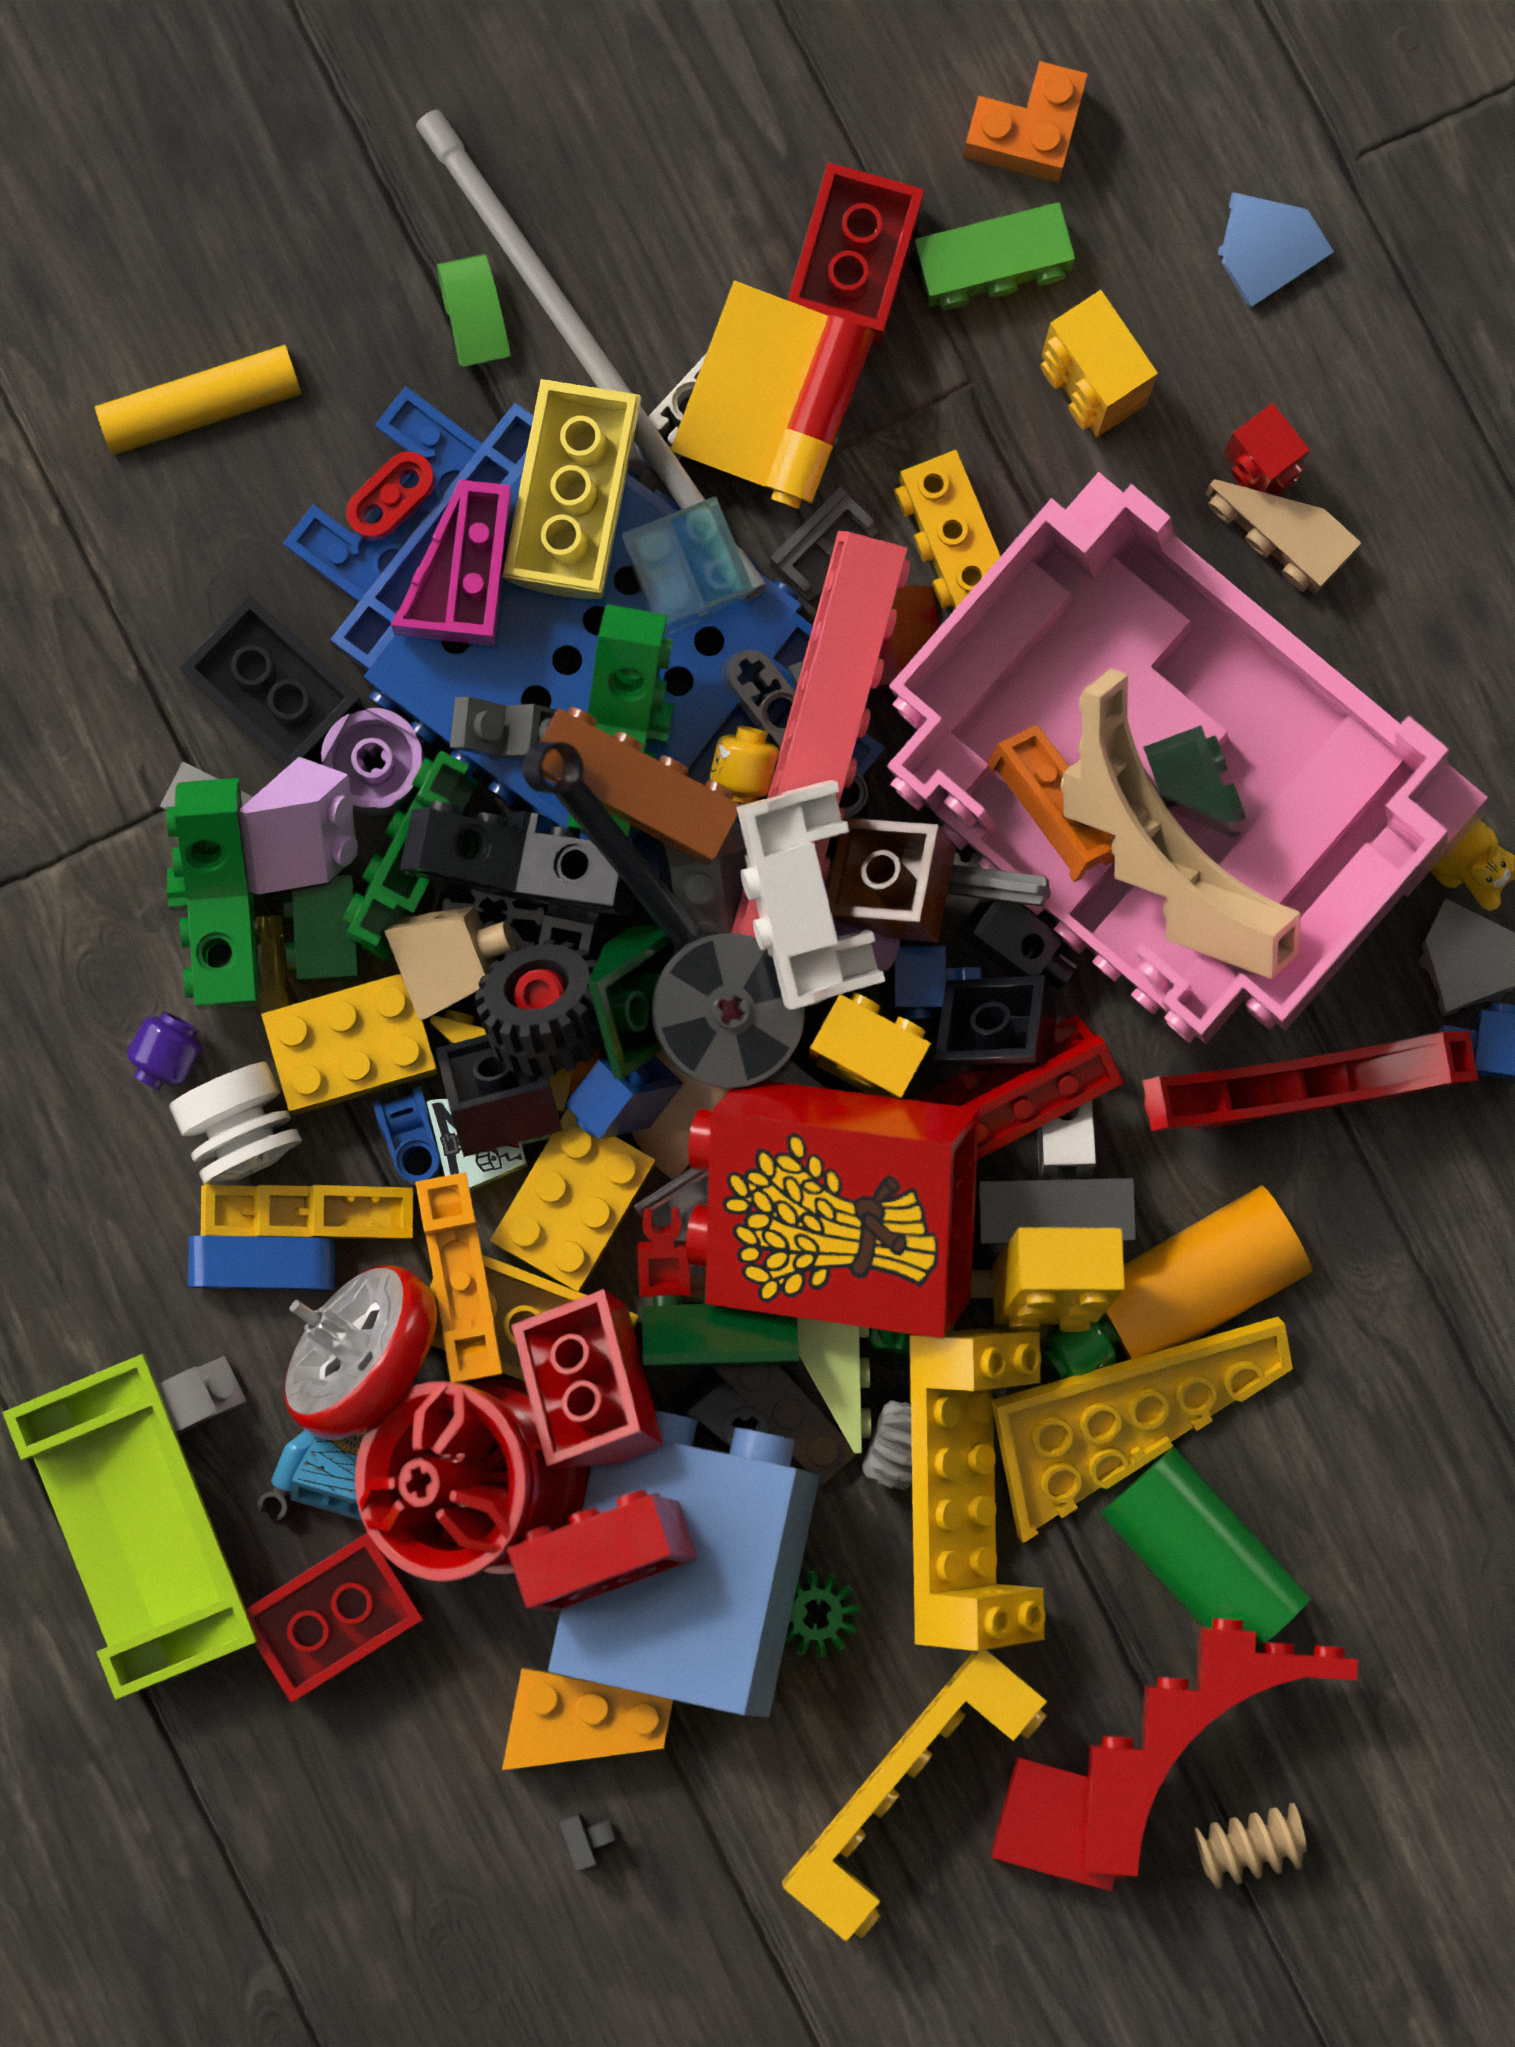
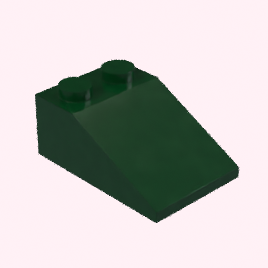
(624, 994)

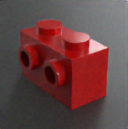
(1267, 453)

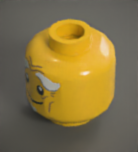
(745, 764)

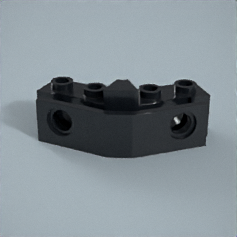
(513, 859)

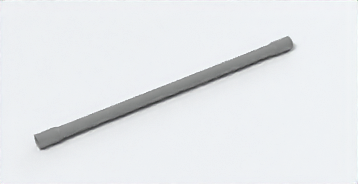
(451, 152)

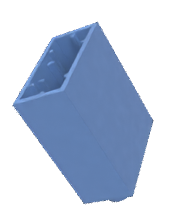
(720, 1622)

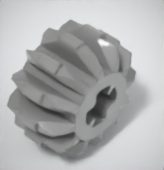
(890, 1447)

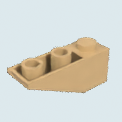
(1294, 533)

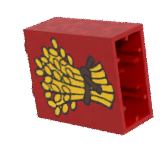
(836, 1206)

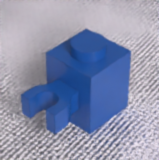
(921, 980)
(1493, 1041)

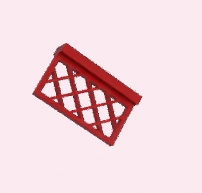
(1032, 1091)

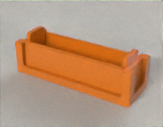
(1034, 775)

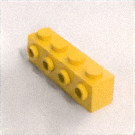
(949, 525)

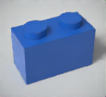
(624, 1105)

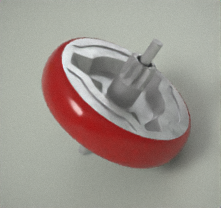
(359, 1352)

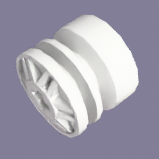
(235, 1123)

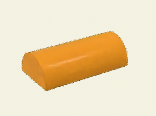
(1207, 1275)

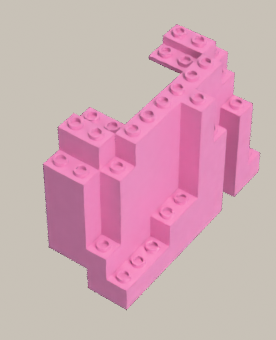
(1331, 786)

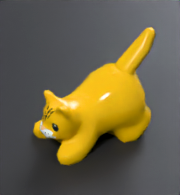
(1479, 865)

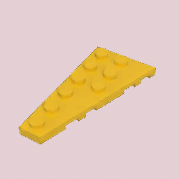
(1108, 1423)

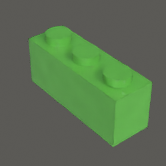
(994, 256)

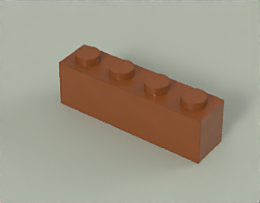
(643, 790)

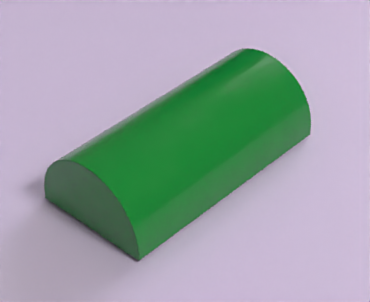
(1203, 1550)

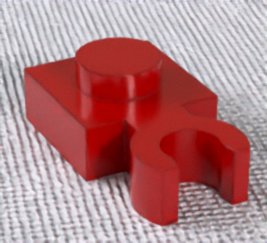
(663, 1261)

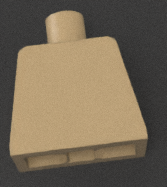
(445, 955)

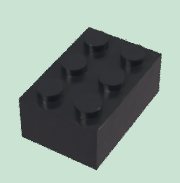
(270, 684)

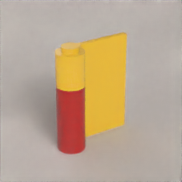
(773, 393)

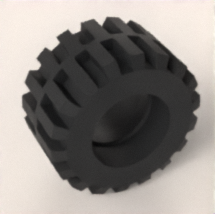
(546, 1036)

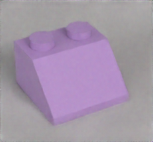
(298, 828)

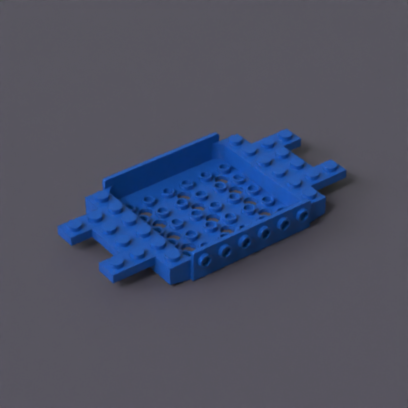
(532, 625)

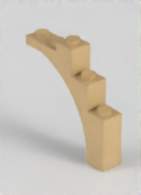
(1151, 850)

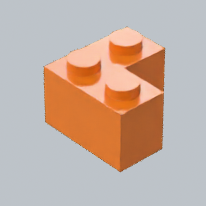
(1032, 137)

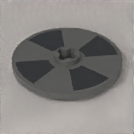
(691, 1023)

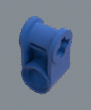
(407, 1129)

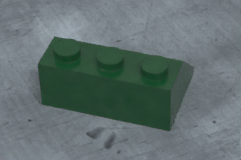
(715, 1336)

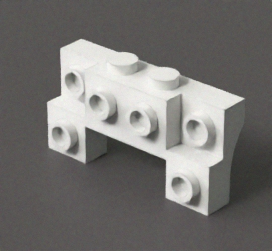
(792, 897)

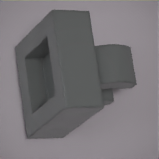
(583, 1840)

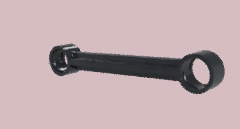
(611, 841)

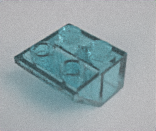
(687, 564)

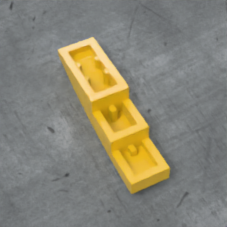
(307, 1211)

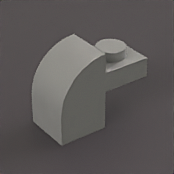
(200, 1394)

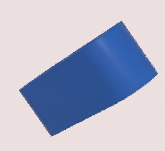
(261, 1263)

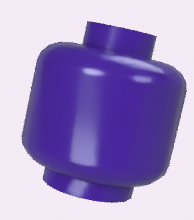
(164, 1050)

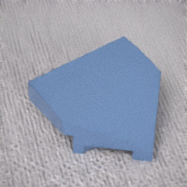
(1269, 245)

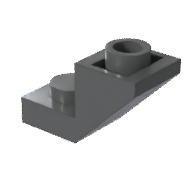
(497, 728)

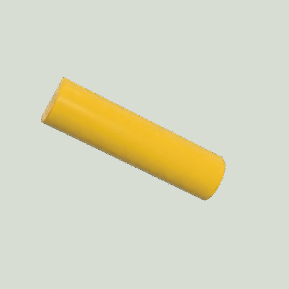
(198, 400)

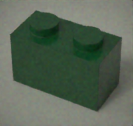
(320, 947)

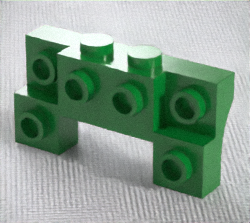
(390, 890)

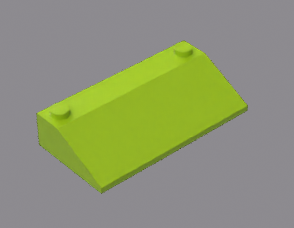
(133, 1525)

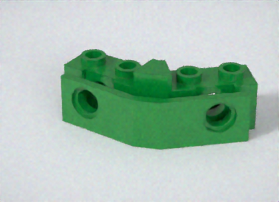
(627, 683)
(214, 888)

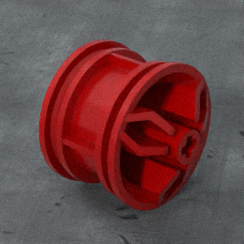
(436, 1455)

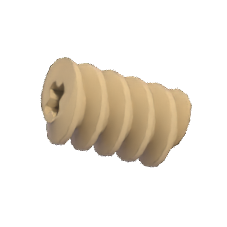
(1252, 1846)

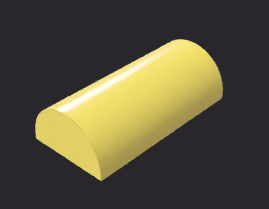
(571, 490)

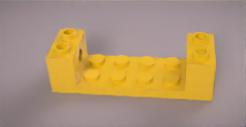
(955, 1490)
(822, 1881)

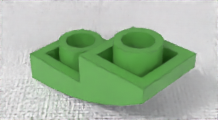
(473, 310)

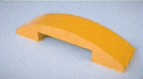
(459, 1278)

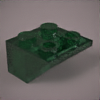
(1190, 780)

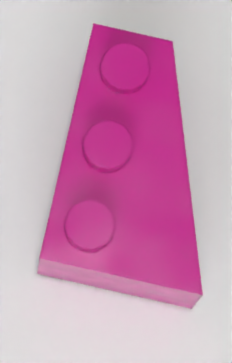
(461, 578)

